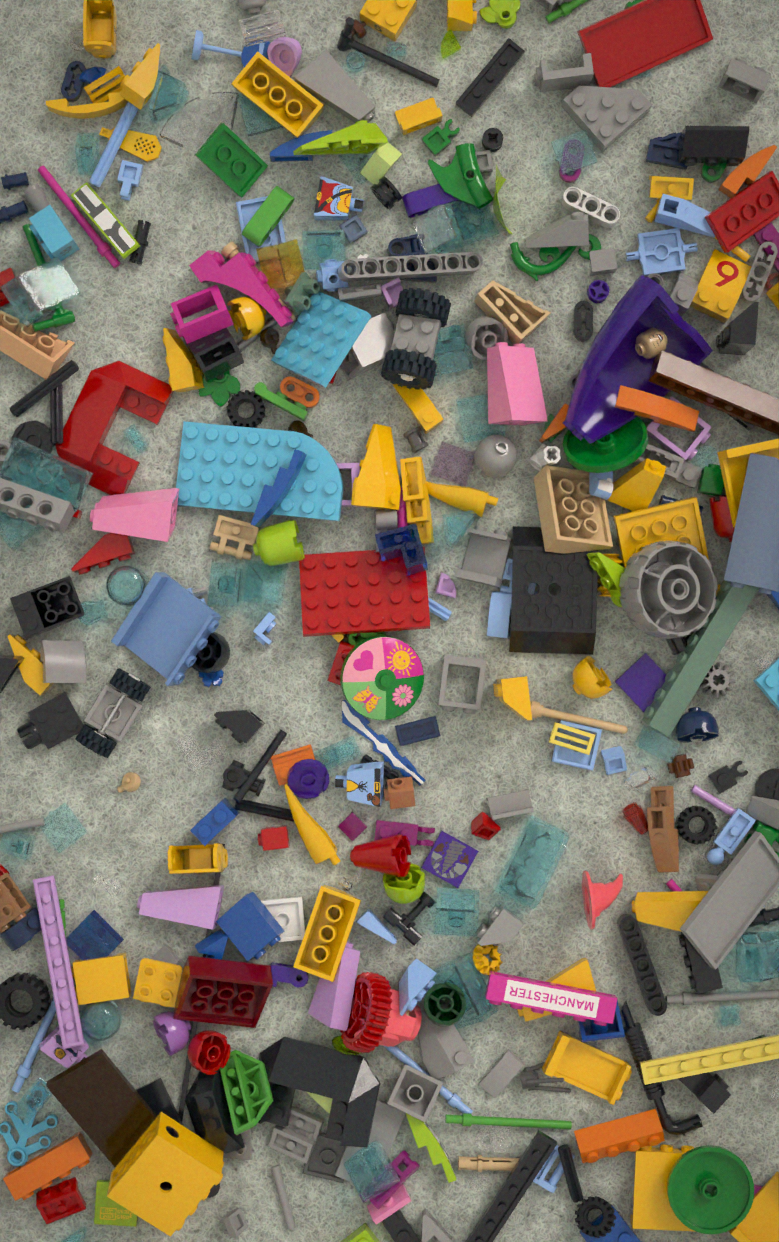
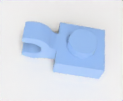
(130, 176)

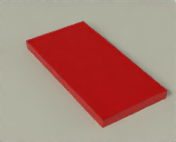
(643, 38)

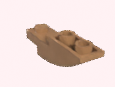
(661, 829)

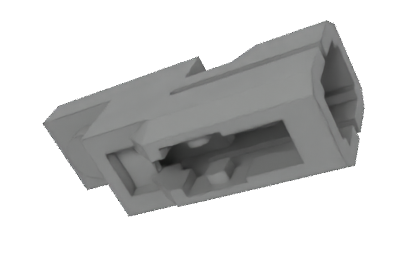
(676, 467)

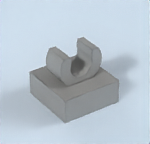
(234, 1223)

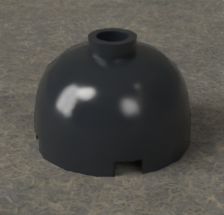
(213, 655)

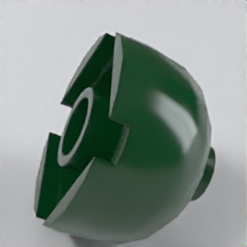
(444, 1004)

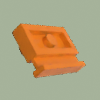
(284, 761)

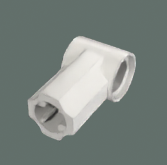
(545, 456)

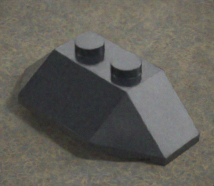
(211, 1113)

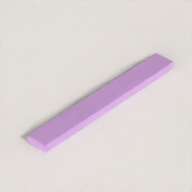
(58, 962)

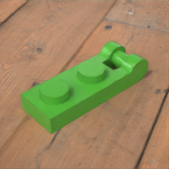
(280, 400)

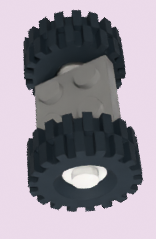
(415, 338)

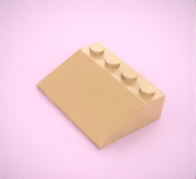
(568, 513)

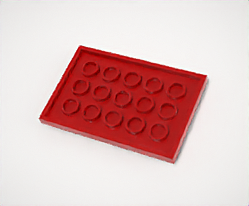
(360, 594)

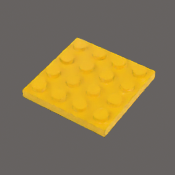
(665, 522)

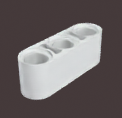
(585, 198)

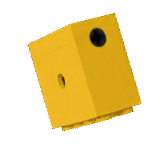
(166, 1174)

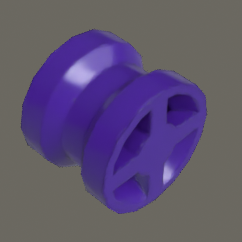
(599, 287)

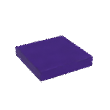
(642, 681)

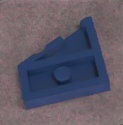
(665, 151)

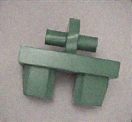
(299, 295)

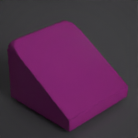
(352, 826)

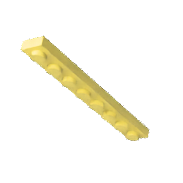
(710, 1059)

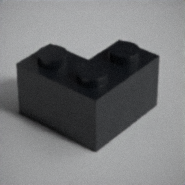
(708, 1089)

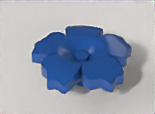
(212, 678)

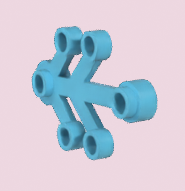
(25, 1132)

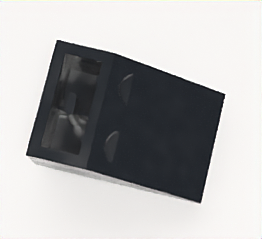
(216, 353)
(47, 607)

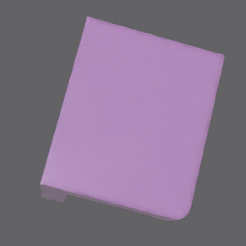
(391, 292)

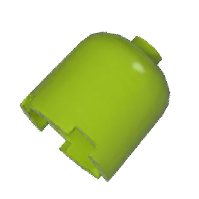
(279, 544)

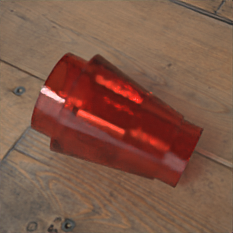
(635, 817)

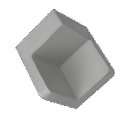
(602, 261)

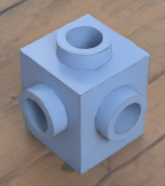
(328, 276)

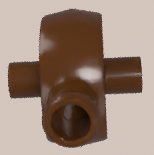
(358, 29)

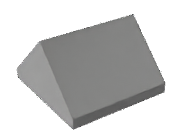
(414, 1093)

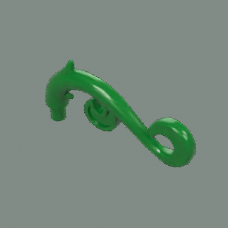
(558, 260)

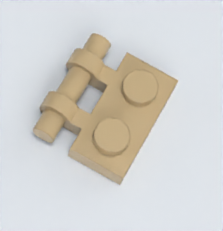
(237, 531)

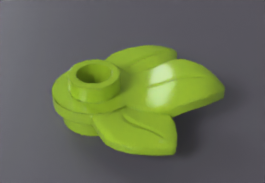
(500, 8)

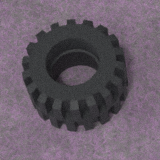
(38, 994)

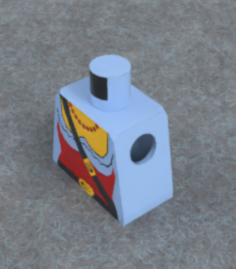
(335, 201)

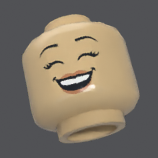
(651, 343)

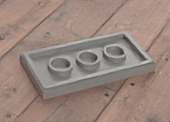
(384, 1130)

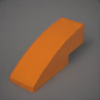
(746, 171)

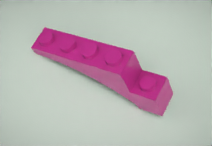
(244, 276)

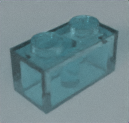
(136, 439)

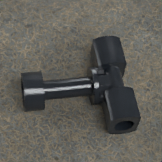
(406, 922)

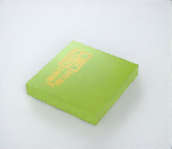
(108, 1211)

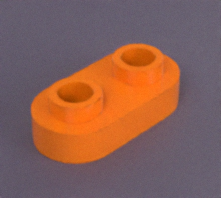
(300, 391)

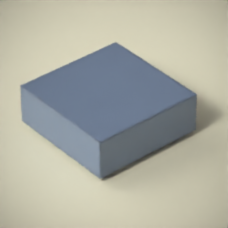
(353, 229)

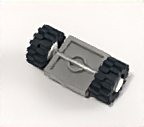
(112, 713)

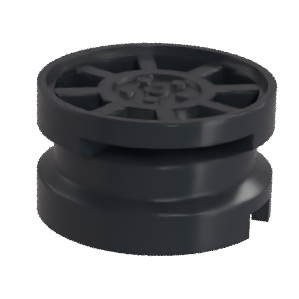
(386, 192)

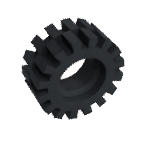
(237, 400)
(705, 834)
(582, 1217)

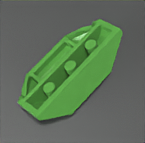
(246, 1090)

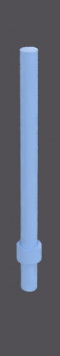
(25, 1069)
(452, 1099)

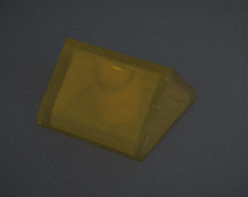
(281, 263)

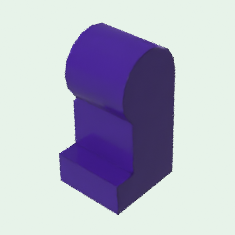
(288, 974)

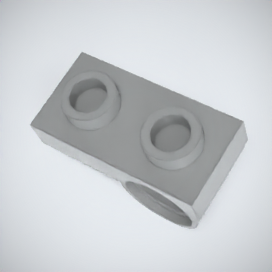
(384, 521)

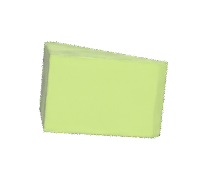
(380, 163)

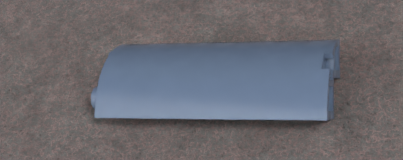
(755, 539)

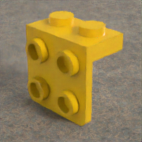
(158, 982)

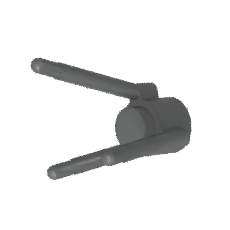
(531, 1082)

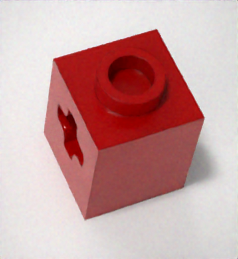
(274, 838)

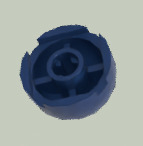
(696, 725)

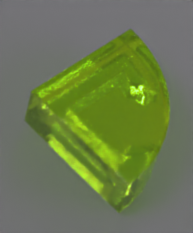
(449, 45)

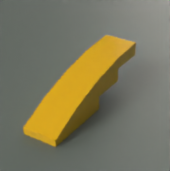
(416, 497)

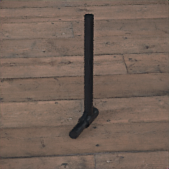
(346, 42)

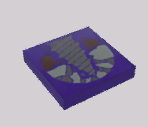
(449, 859)

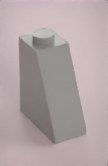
(684, 292)

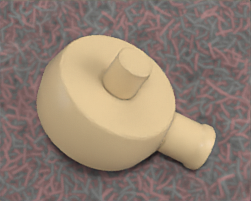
(130, 782)

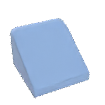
(614, 760)

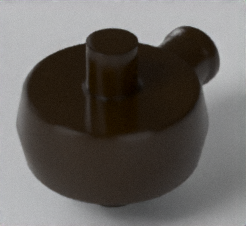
(269, 338)
(298, 426)

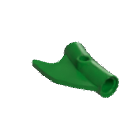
(454, 177)

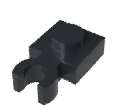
(725, 778)

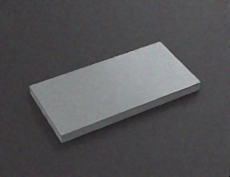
(733, 901)

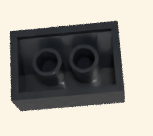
(713, 145)
(740, 333)

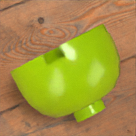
(407, 888)

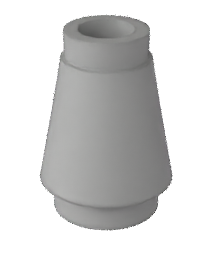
(36, 197)

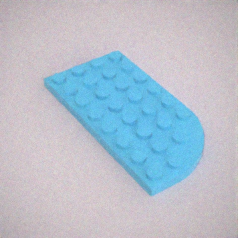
(231, 464)

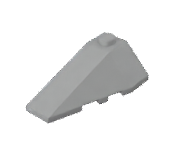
(441, 1048)

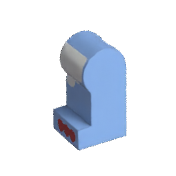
(601, 484)

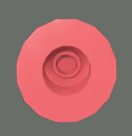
(598, 896)

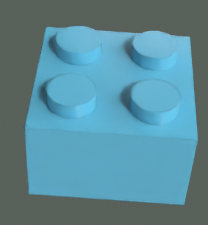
(51, 230)

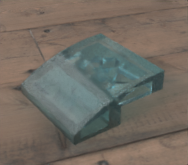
(474, 418)

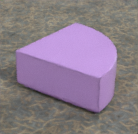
(446, 586)

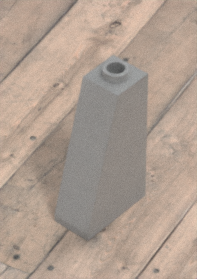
(334, 87)

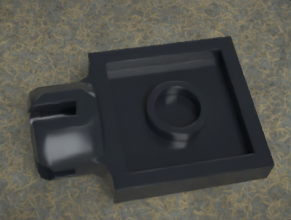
(51, 723)

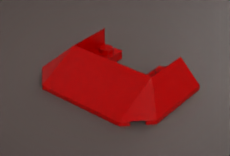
(93, 415)

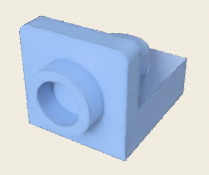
(265, 625)

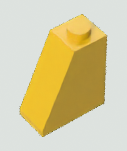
(638, 485)

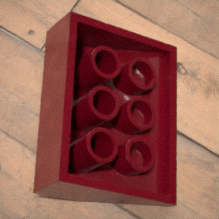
(222, 991)

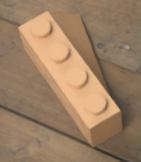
(32, 349)

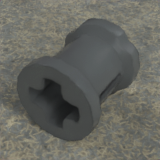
(415, 439)

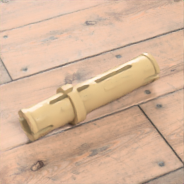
(486, 1163)

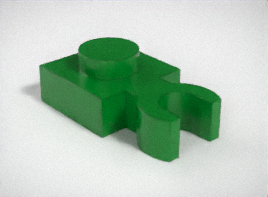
(439, 139)

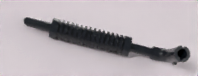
(654, 1091)

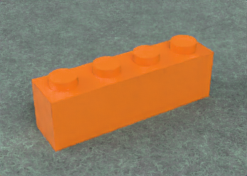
(619, 1136)
(48, 1166)

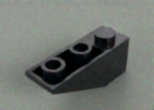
(702, 976)

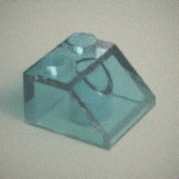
(456, 912)

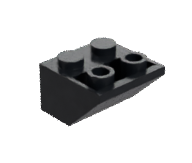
(241, 722)

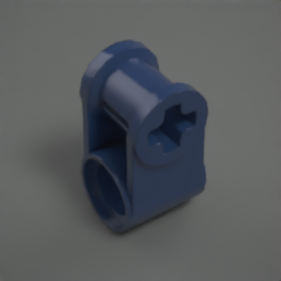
(408, 245)

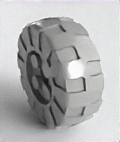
(668, 589)

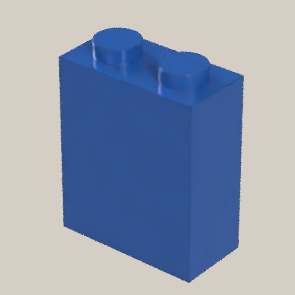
(214, 821)
(250, 927)

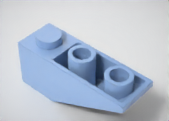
(682, 215)
(414, 985)

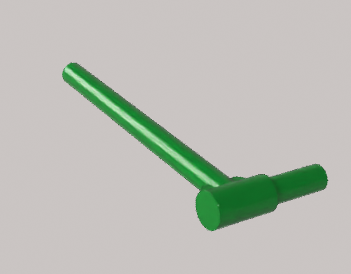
(61, 316)

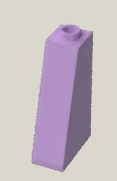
(184, 905)
(334, 999)

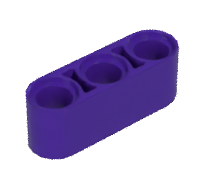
(424, 199)

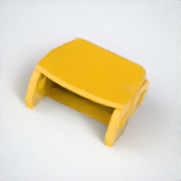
(99, 28)
(197, 859)

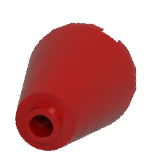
(384, 855)

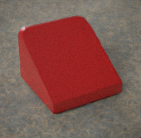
(484, 826)

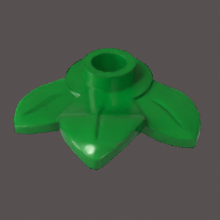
(220, 388)

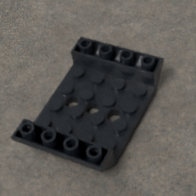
(547, 621)

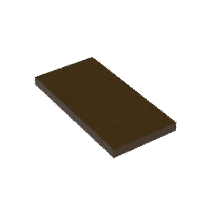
(103, 1104)

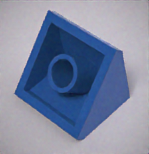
(592, 1032)

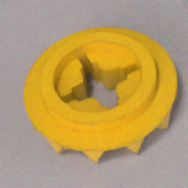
(481, 962)

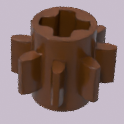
(681, 766)

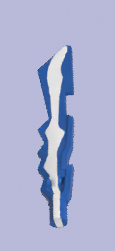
(380, 743)

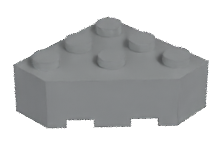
(605, 111)

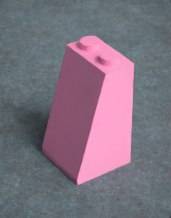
(514, 386)
(138, 514)

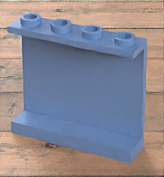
(167, 627)

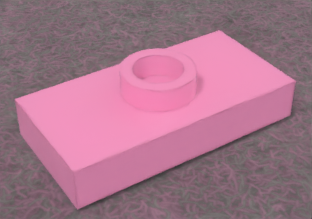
(393, 1204)

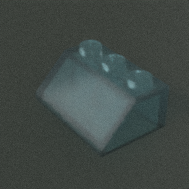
(464, 974)

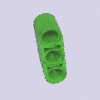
(268, 216)

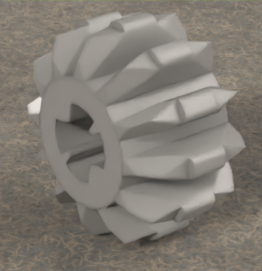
(716, 688)

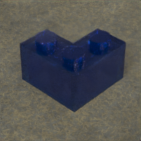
(405, 543)

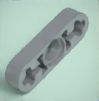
(748, 284)

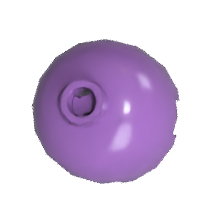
(172, 1031)

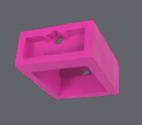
(205, 324)

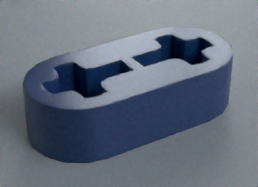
(69, 79)

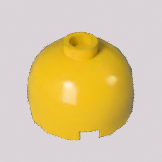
(247, 316)
(590, 680)

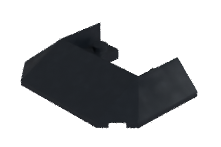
(327, 1073)

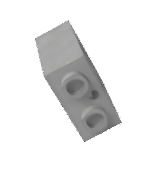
(464, 661)

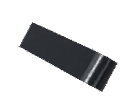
(648, 972)

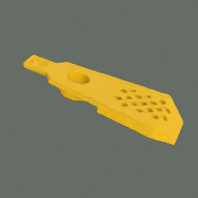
(130, 141)

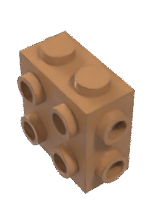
(11, 902)

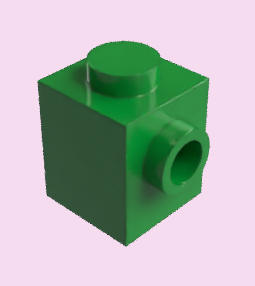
(711, 480)

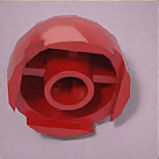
(208, 1051)

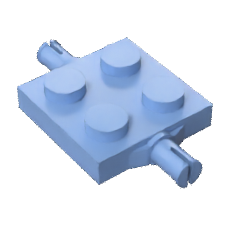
(661, 252)

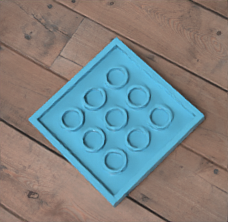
(321, 338)

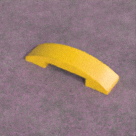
(63, 108)

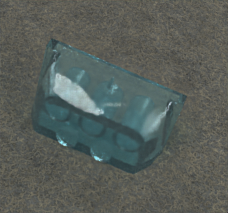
(45, 472)
(532, 862)

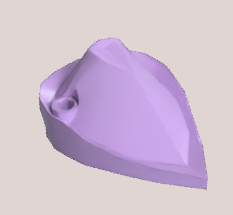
(285, 54)

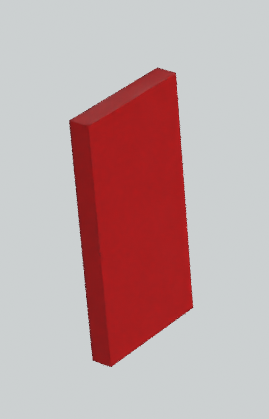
(746, 212)

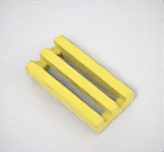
(554, 733)

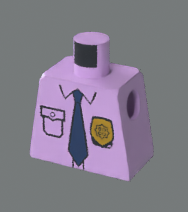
(66, 1057)

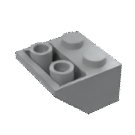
(500, 928)

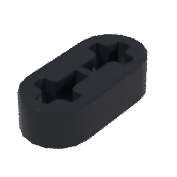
(577, 321)

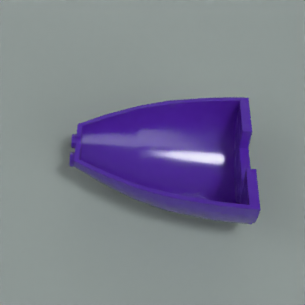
(615, 362)

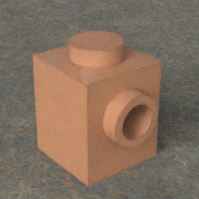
(400, 793)

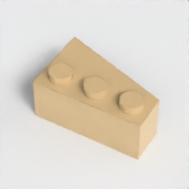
(514, 312)

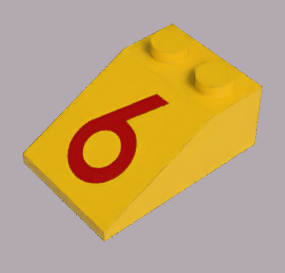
(720, 286)

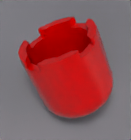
(721, 517)

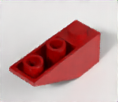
(108, 548)

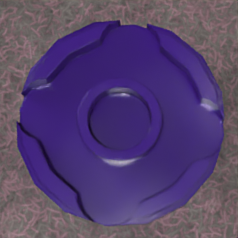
(308, 778)

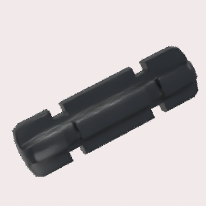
(387, 772)

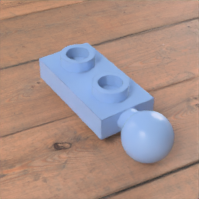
(730, 836)

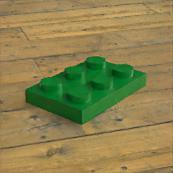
(231, 160)

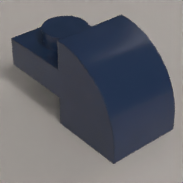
(22, 931)

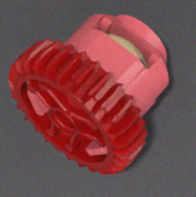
(376, 1016)

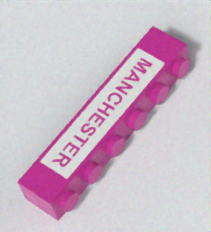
(550, 997)

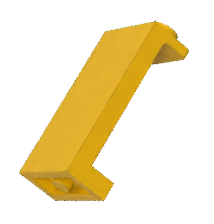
(587, 1067)

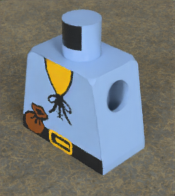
(364, 783)

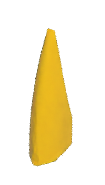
(462, 497)
(312, 834)

